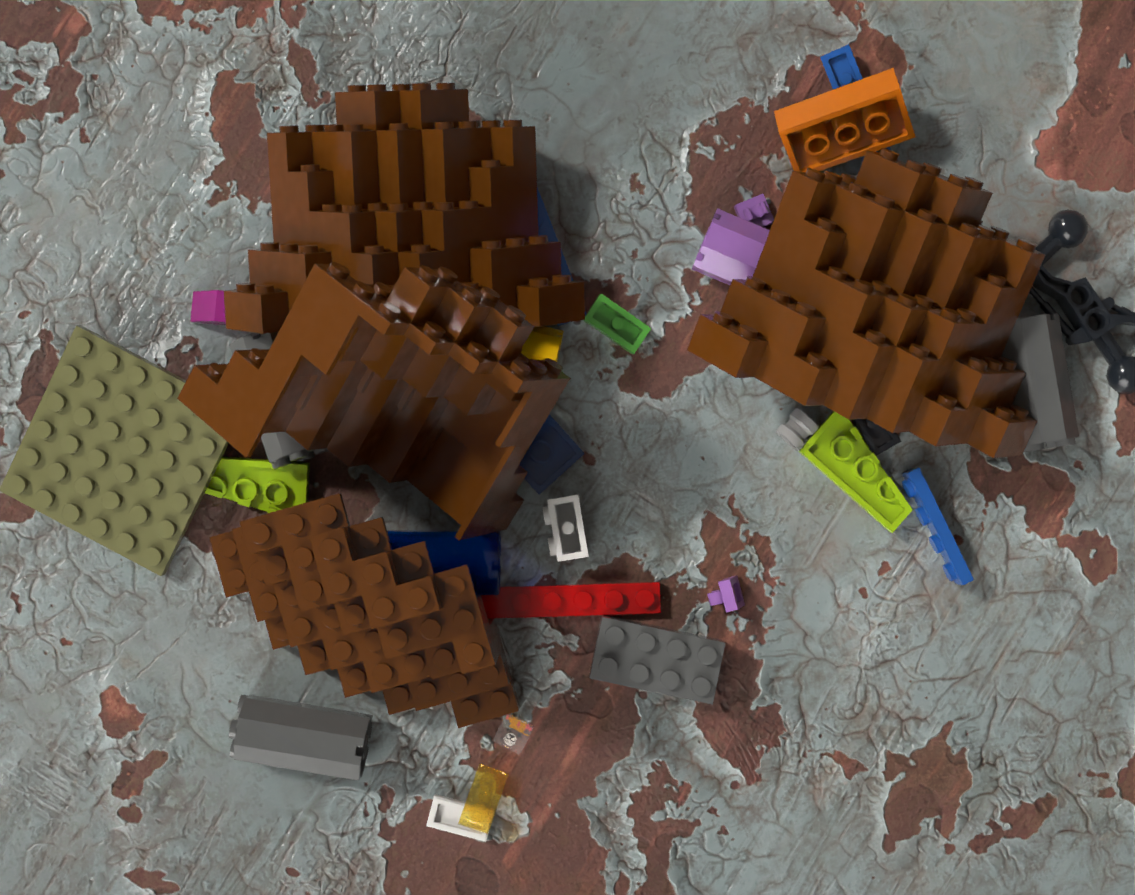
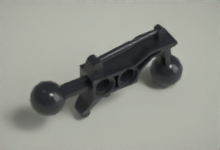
(1069, 230)

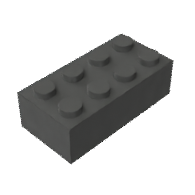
(657, 659)

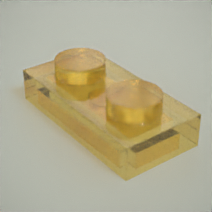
(483, 799)

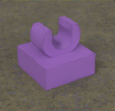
(755, 211)
(729, 594)

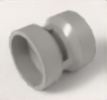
(797, 429)

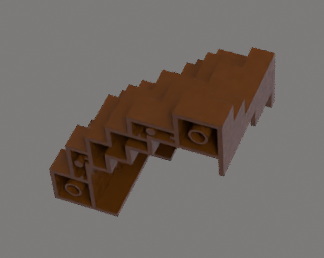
(401, 189)
(885, 305)
(396, 379)
(369, 610)

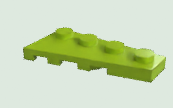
(850, 465)
(259, 485)

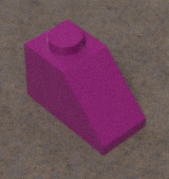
(208, 307)

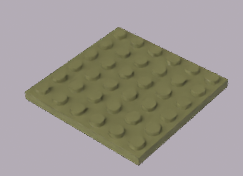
(116, 452)

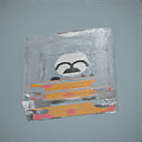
(513, 733)

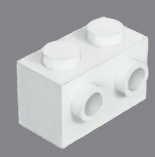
(567, 528)

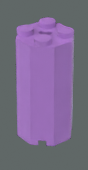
(730, 248)

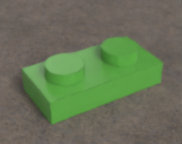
(616, 324)

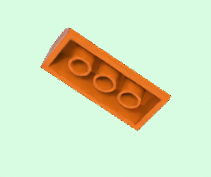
(845, 123)

